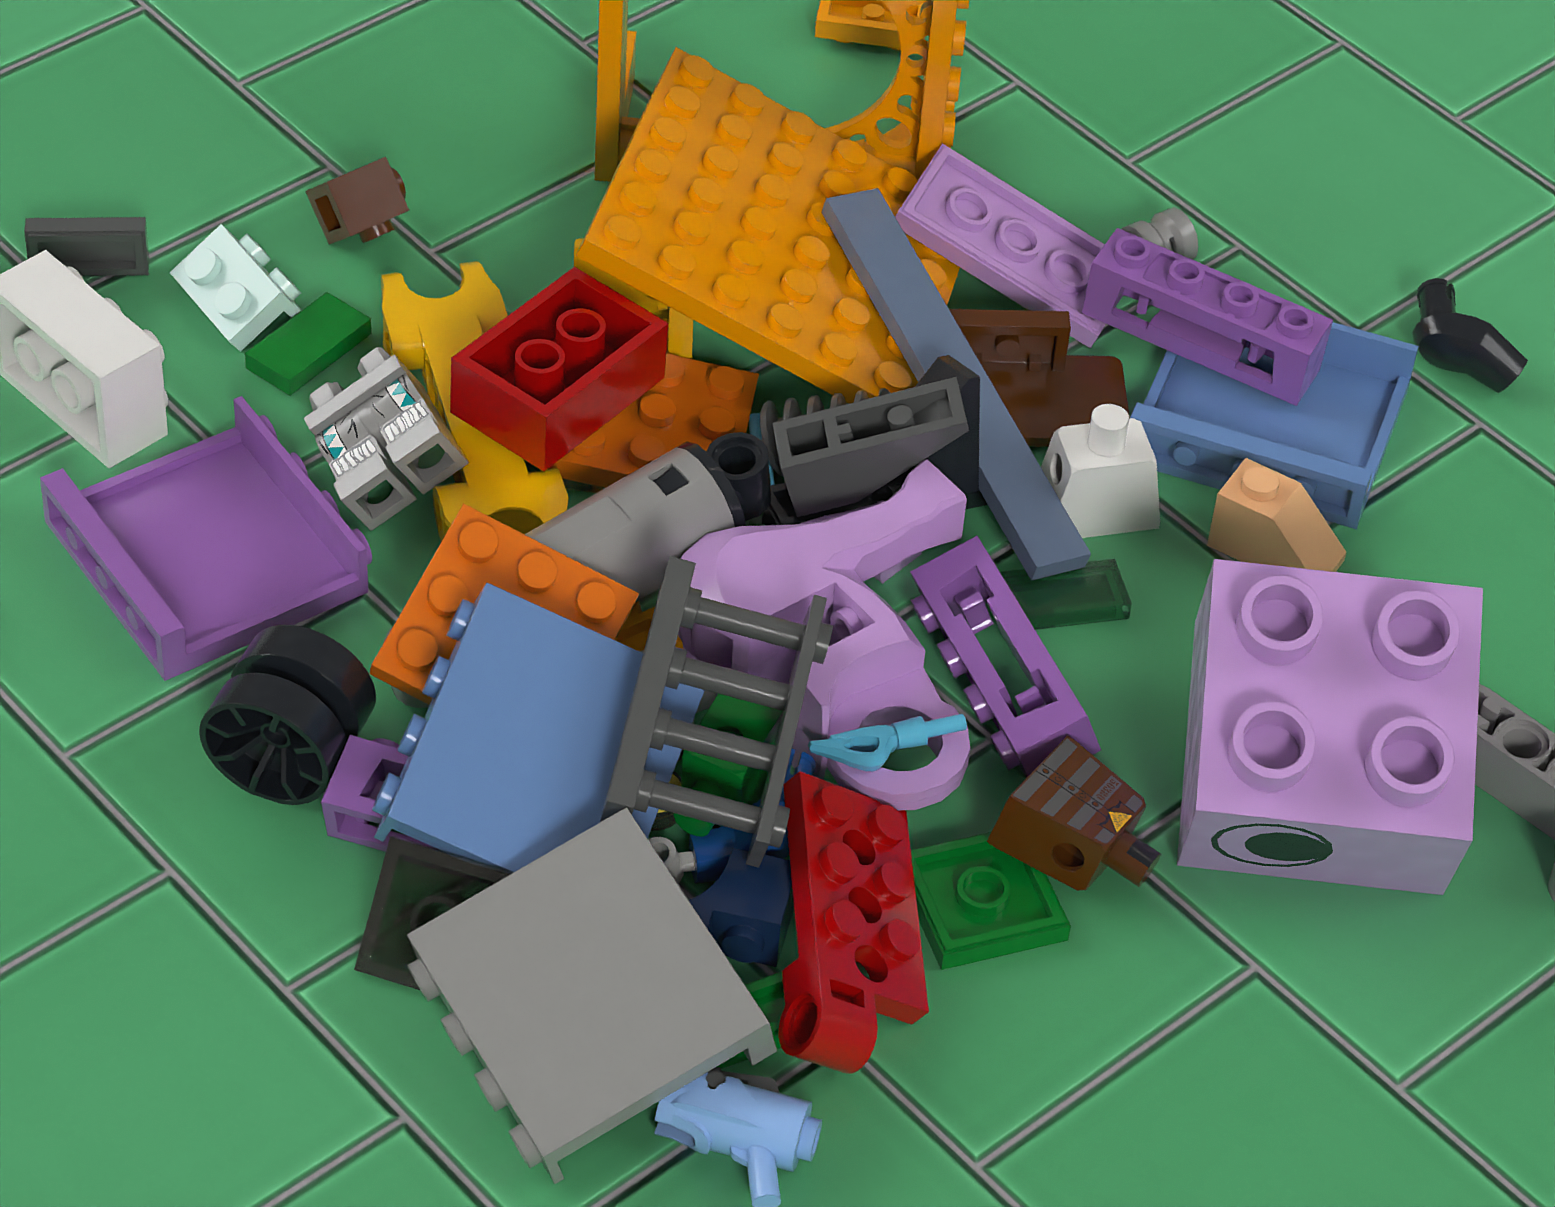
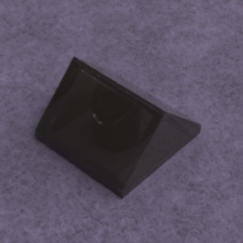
(411, 891)

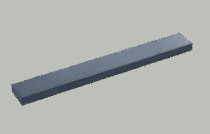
(927, 330)

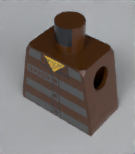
(1075, 821)

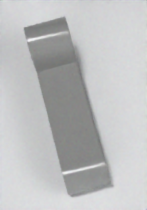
(1516, 763)

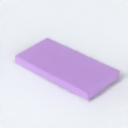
(1003, 238)

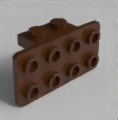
(1034, 375)

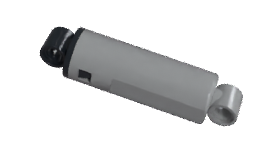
(659, 513)

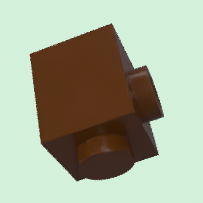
(359, 202)

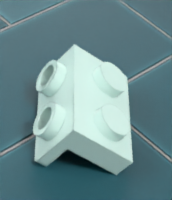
(234, 287)

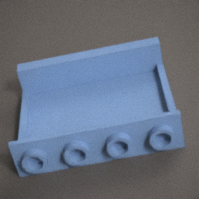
(1328, 442)
(519, 735)

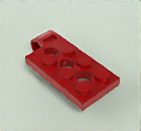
(849, 905)

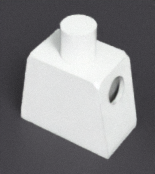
(1105, 474)

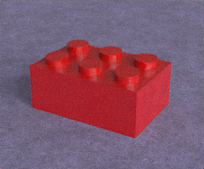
(558, 368)

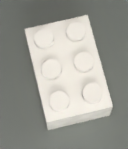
(81, 359)

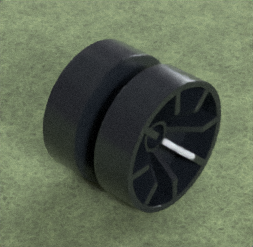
(287, 714)

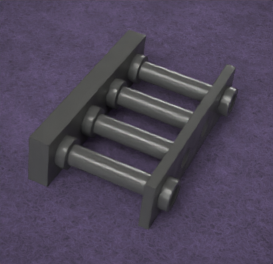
(653, 727)

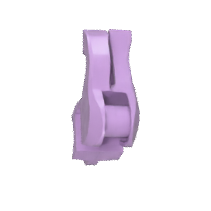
(873, 657)

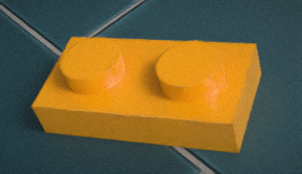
(859, 22)

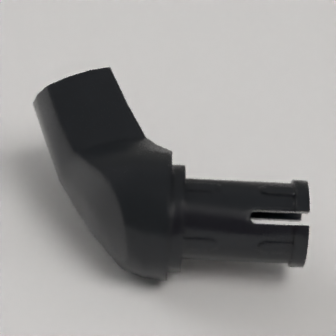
(1463, 341)

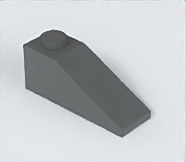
(861, 446)

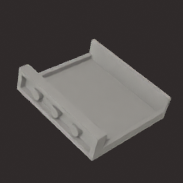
(585, 990)

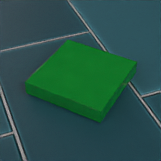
(983, 902)

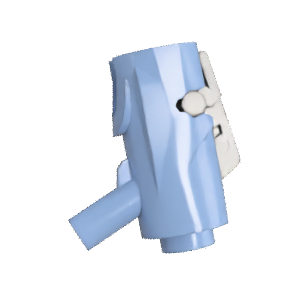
(743, 1120)

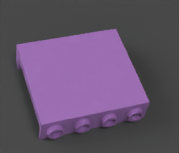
(210, 544)

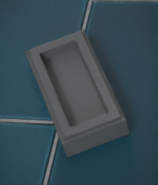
(92, 244)

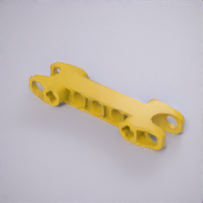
(425, 337)

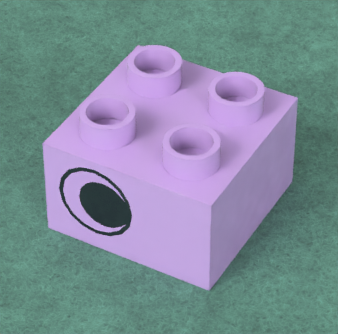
(1332, 727)

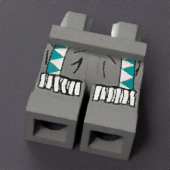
(378, 434)

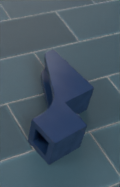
(749, 908)

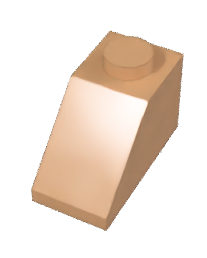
(1272, 522)

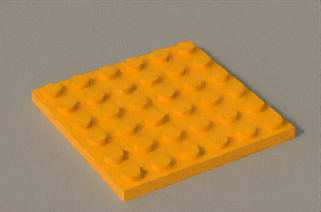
(729, 228)

